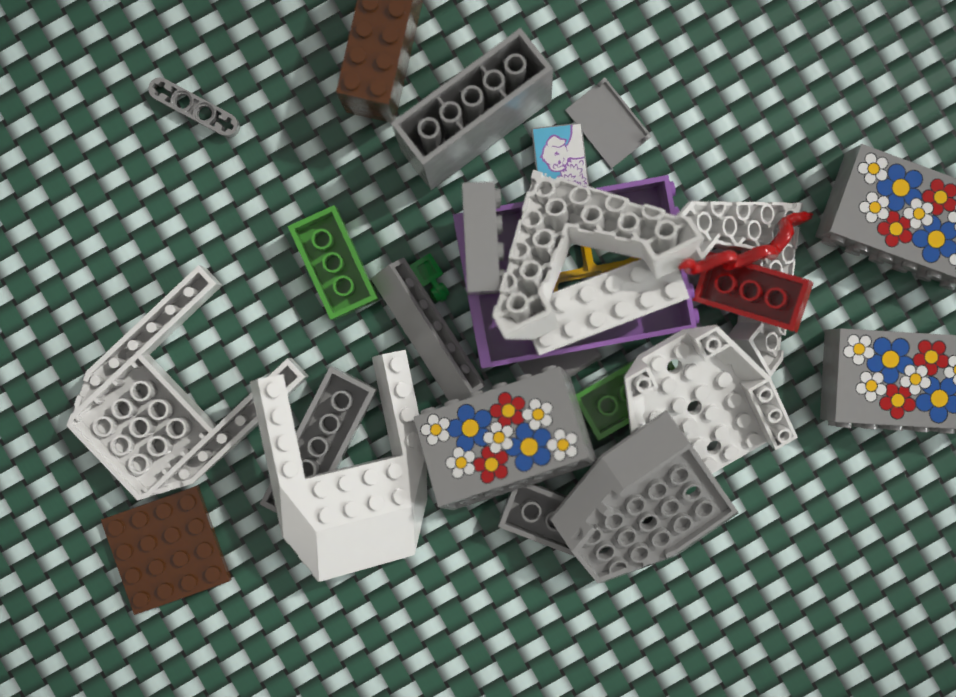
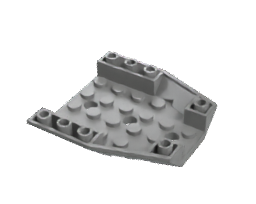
(635, 481)

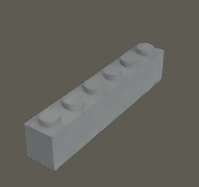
(427, 330)

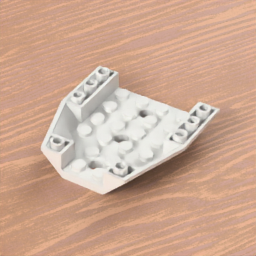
(732, 391)

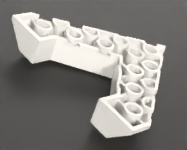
(567, 214)
(742, 228)

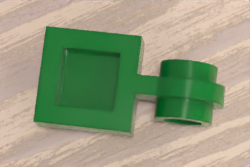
(427, 272)

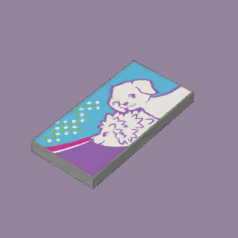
(561, 152)

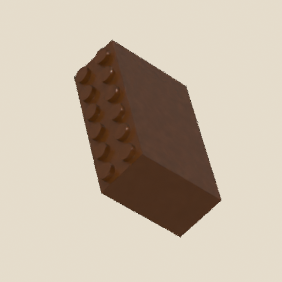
(378, 57)

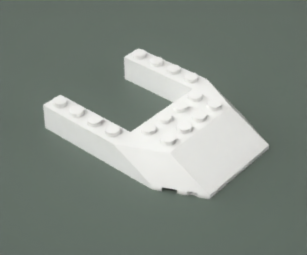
(143, 420)
(355, 512)

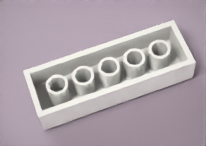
(608, 302)

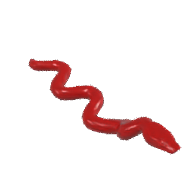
(730, 259)

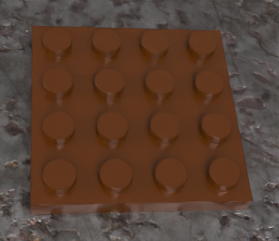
(166, 550)

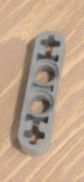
(194, 107)

